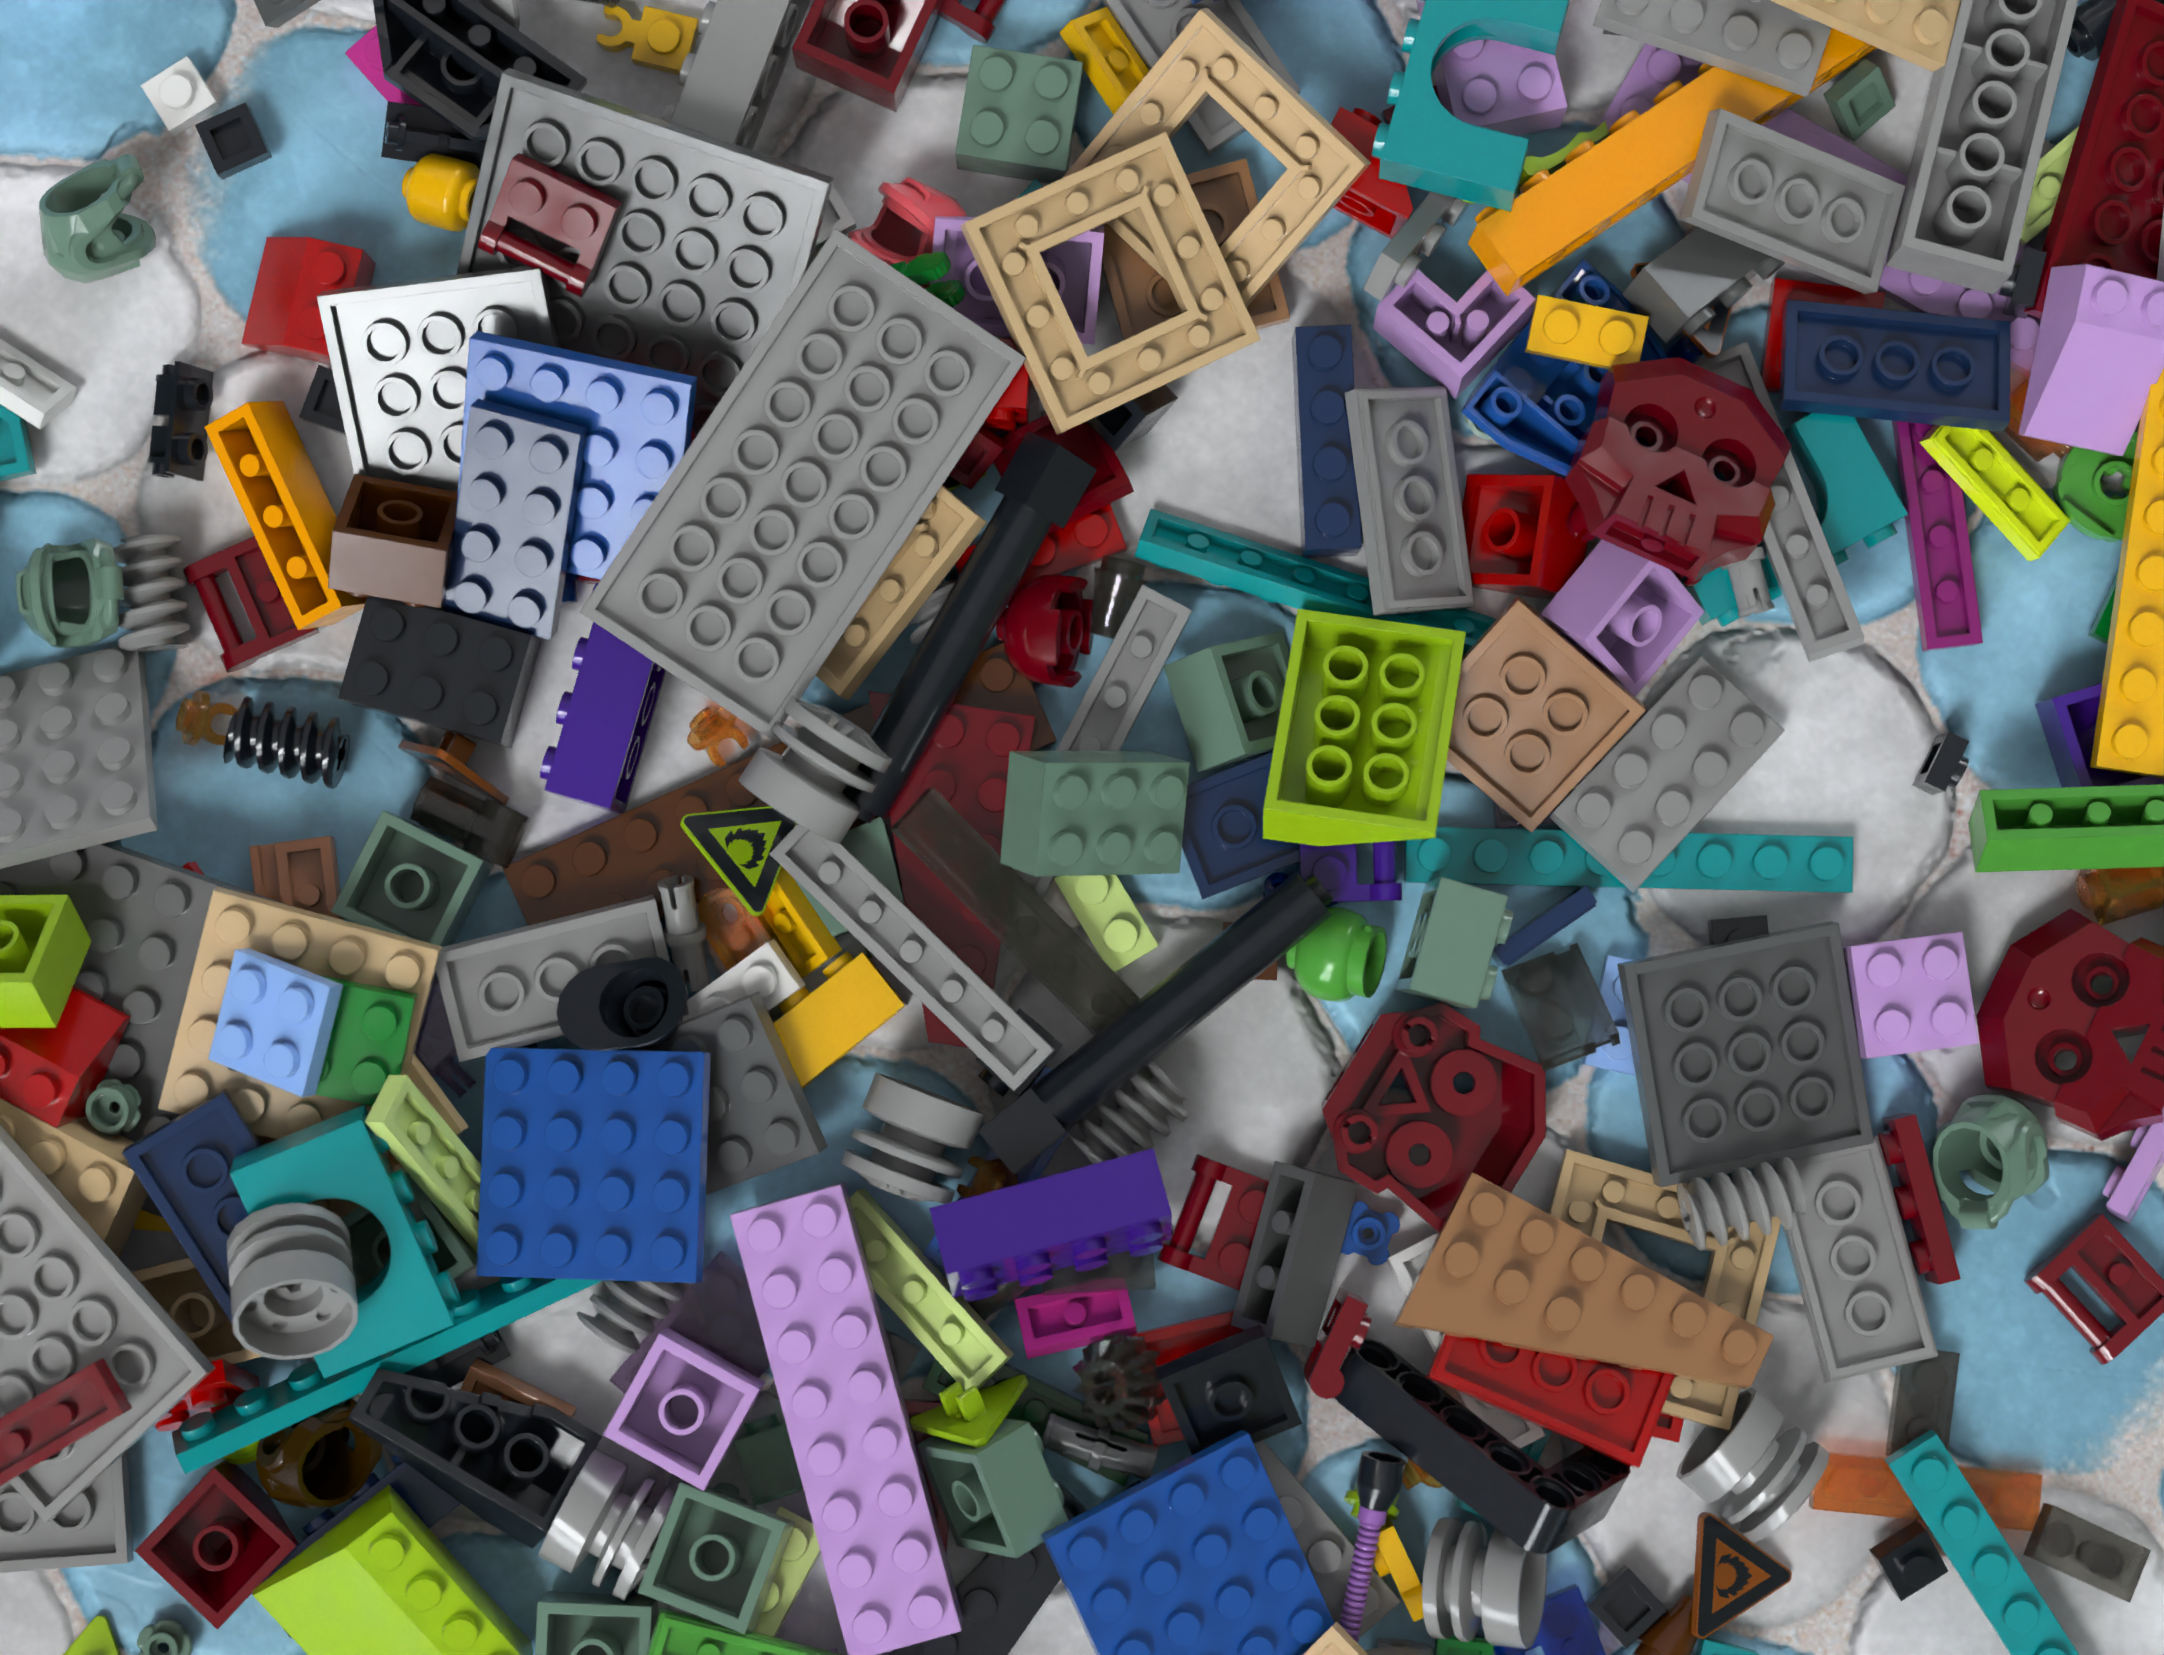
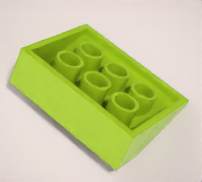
(1362, 731)
(386, 1590)

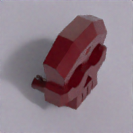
(1666, 495)
(2048, 1007)
(1480, 1132)

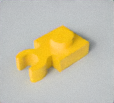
(658, 40)
(1394, 1560)

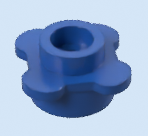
(1383, 1227)

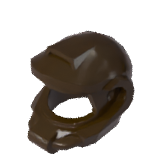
(313, 1461)

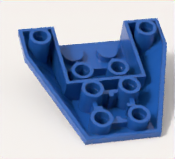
(1547, 403)

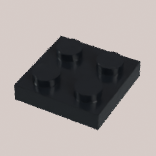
(1228, 1390)

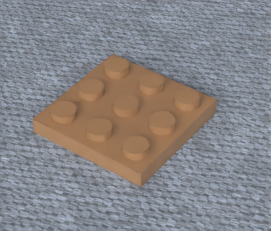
(1144, 296)
(1533, 714)

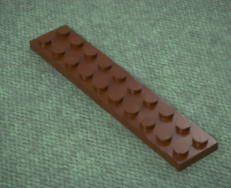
(642, 846)

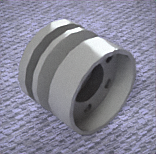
(815, 769)
(912, 1140)
(291, 1281)
(1764, 1474)
(607, 1524)
(1484, 1583)

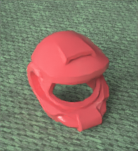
(906, 221)

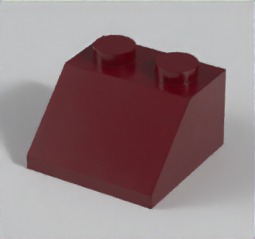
(219, 1542)

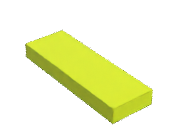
(1998, 486)

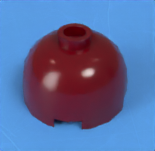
(1048, 629)

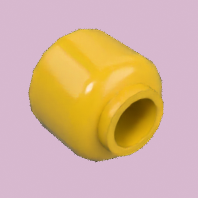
(441, 191)

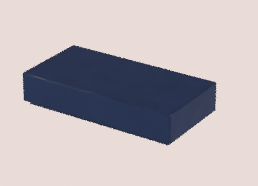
(1544, 926)

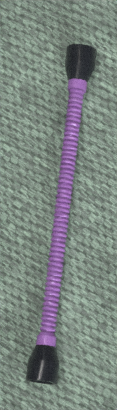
(1378, 1485)

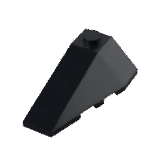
(484, 1451)

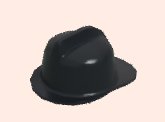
(623, 1005)

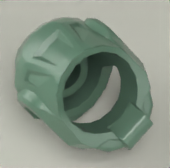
(87, 233)
(71, 593)
(1999, 1148)

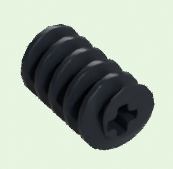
(287, 744)

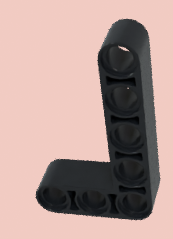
(1473, 1460)

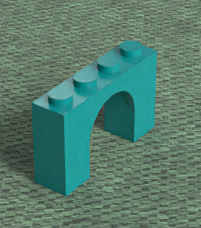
(1426, 142)
(1851, 499)
(351, 1163)

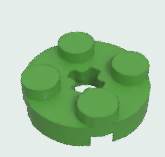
(2081, 494)

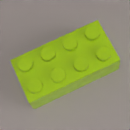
(38, 958)

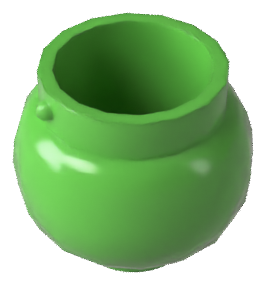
(1340, 957)

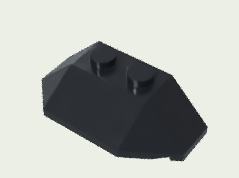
(454, 58)

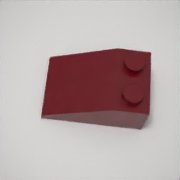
(866, 45)

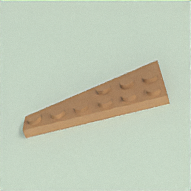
(1548, 1288)

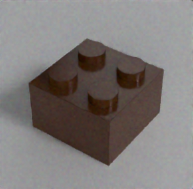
(393, 541)

